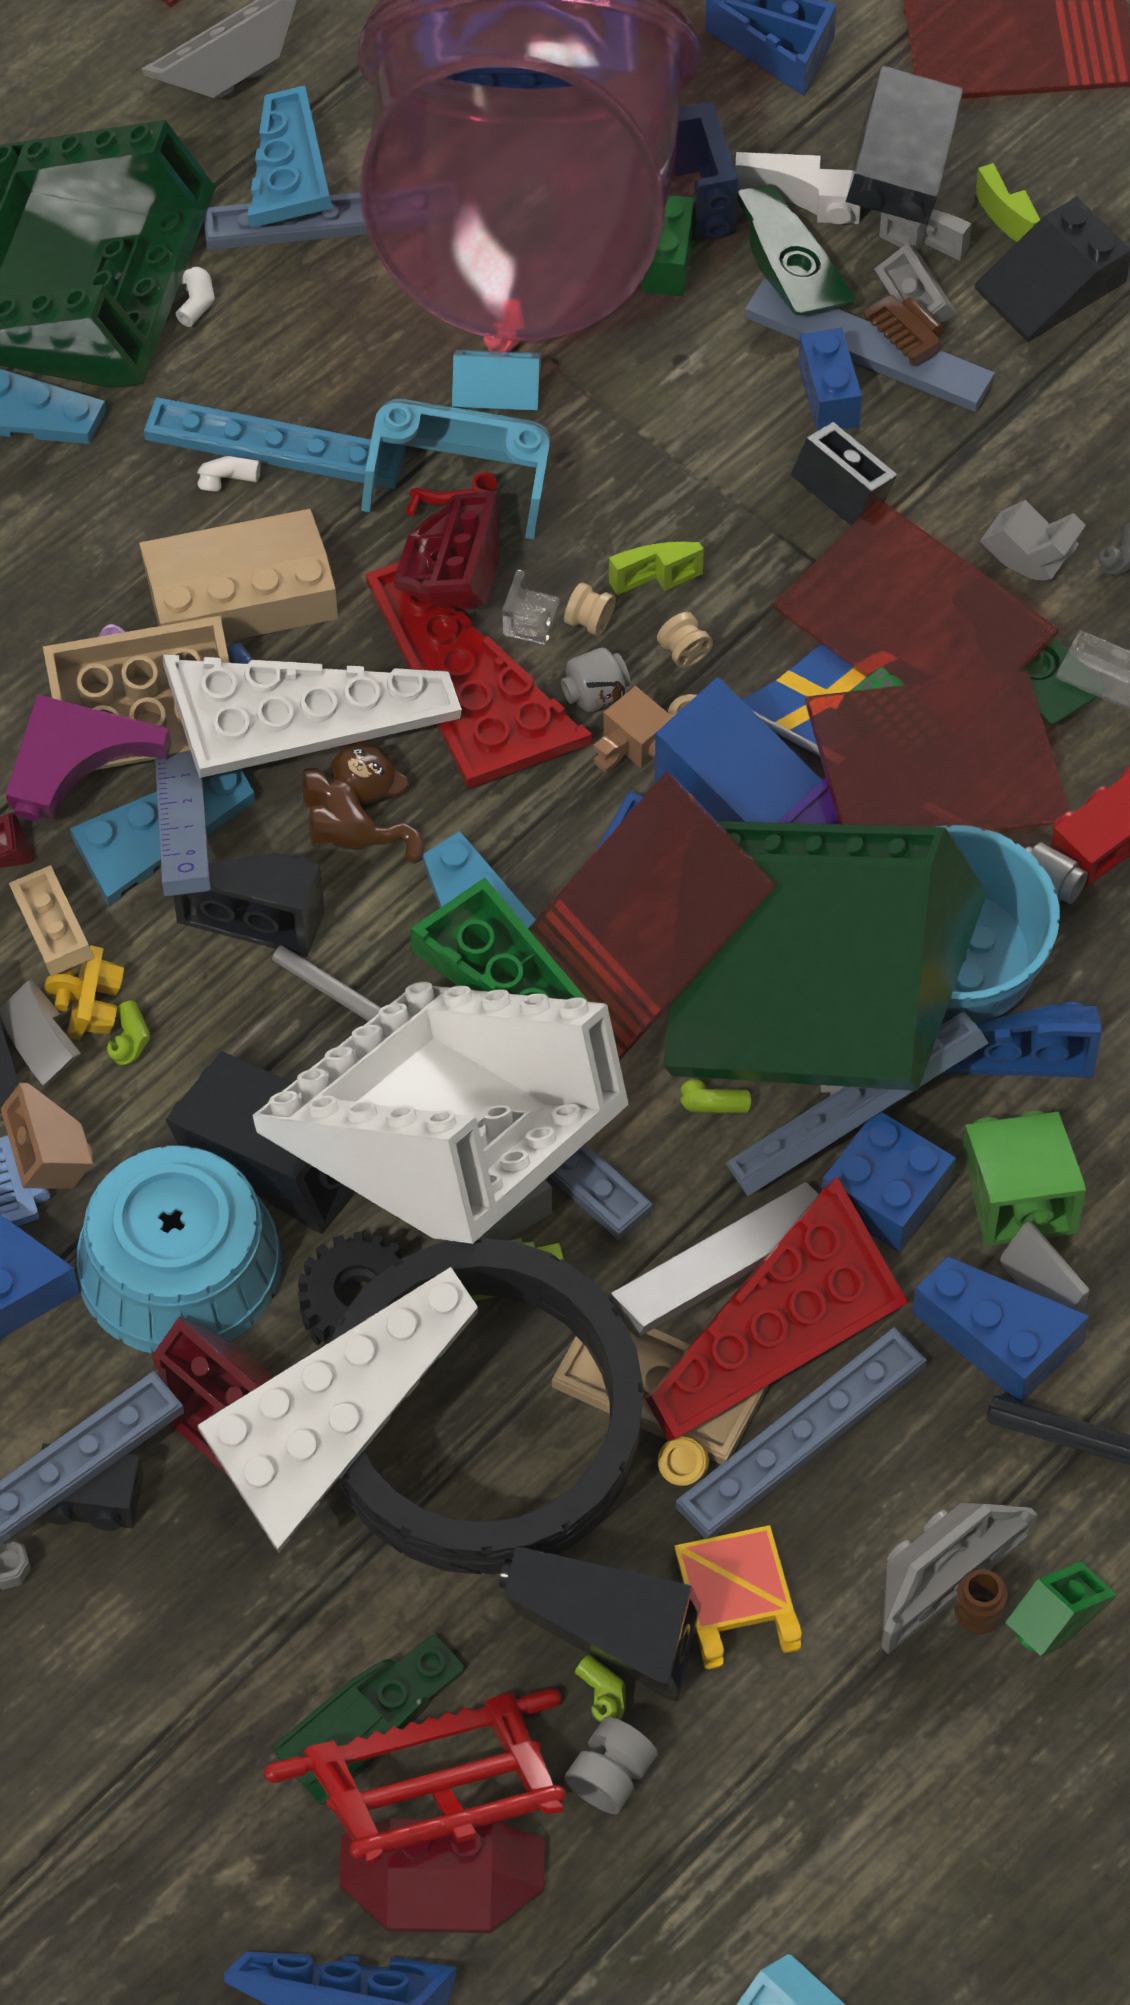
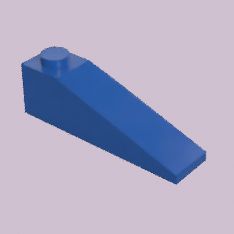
(1038, 1043)
(298, 1981)

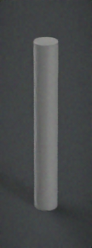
(325, 983)

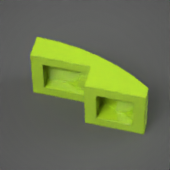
(1010, 212)
(667, 562)

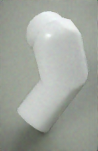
(200, 295)
(227, 467)

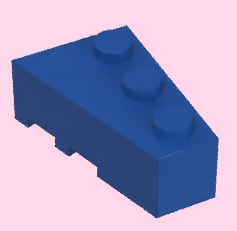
(776, 35)
(30, 1278)
(999, 1325)

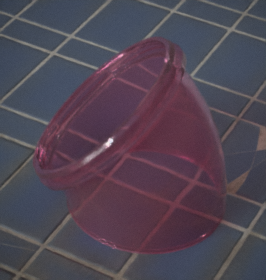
(517, 201)

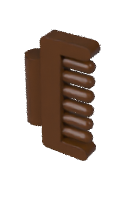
(907, 326)

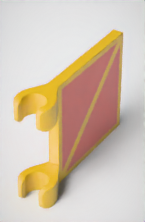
(737, 1586)

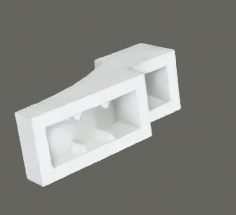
(800, 183)

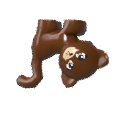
(359, 777)

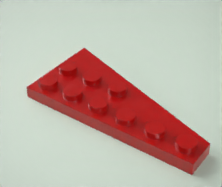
(503, 714)
(796, 1304)

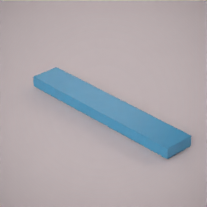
(270, 442)

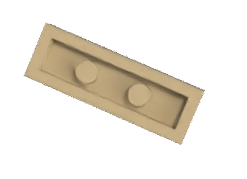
(51, 920)

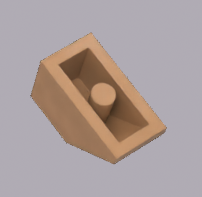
(45, 1140)

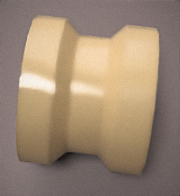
(589, 609)
(685, 640)

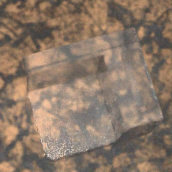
(527, 612)

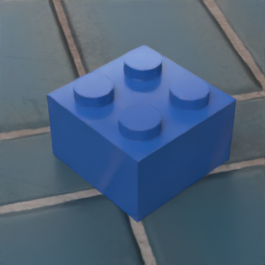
(892, 1178)

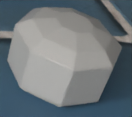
(13, 1564)

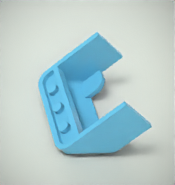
(463, 434)

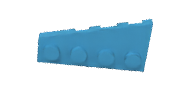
(288, 163)
(47, 410)
(126, 842)

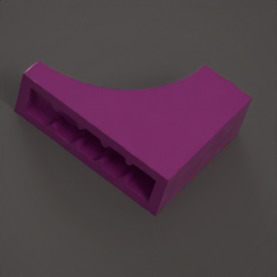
(67, 744)

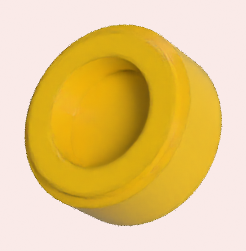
(683, 1461)

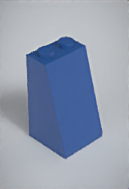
(731, 759)

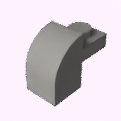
(1029, 543)

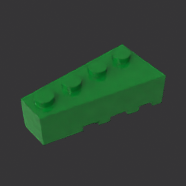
(488, 948)

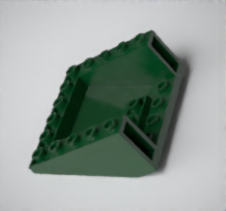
(95, 249)
(837, 965)

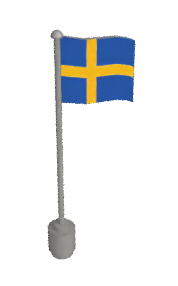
(822, 672)

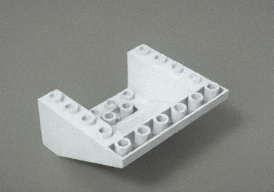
(454, 1103)

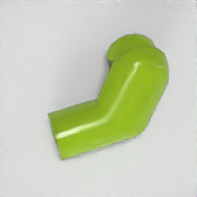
(134, 1037)
(702, 1100)
(608, 1688)

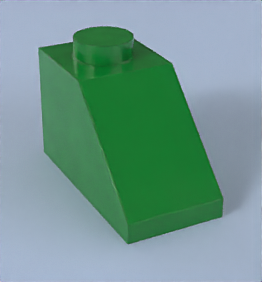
(1059, 1608)

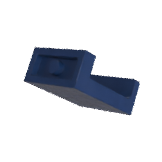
(705, 150)

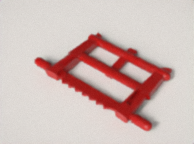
(352, 1807)

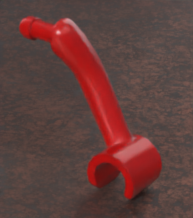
(481, 481)

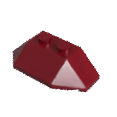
(453, 553)
(204, 1376)
(446, 1882)

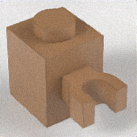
(630, 730)

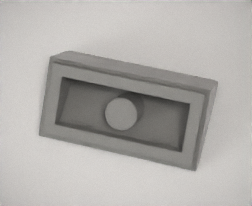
(908, 275)
(1042, 1270)

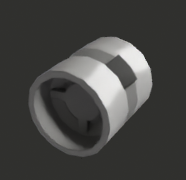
(607, 1771)

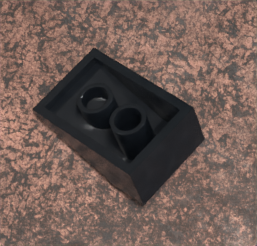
(1056, 270)
(259, 901)

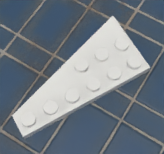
(289, 709)
(318, 1416)

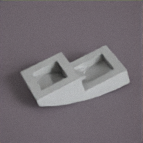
(943, 233)
(36, 1035)

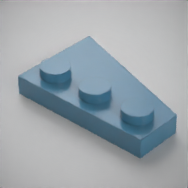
(457, 866)

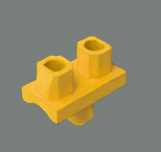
(86, 1012)

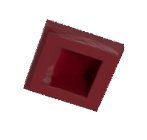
(13, 843)

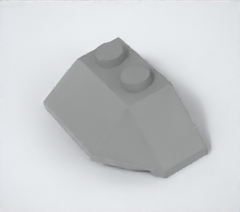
(227, 51)
(927, 1572)

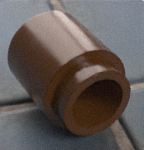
(981, 1601)

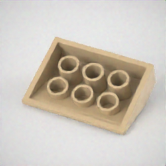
(250, 573)
(127, 673)

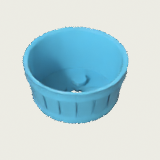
(1012, 929)
(209, 1272)

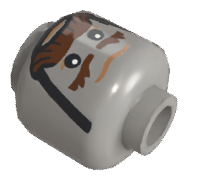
(595, 679)

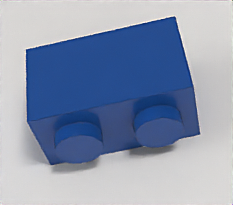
(829, 379)

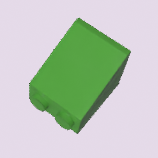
(1023, 1174)

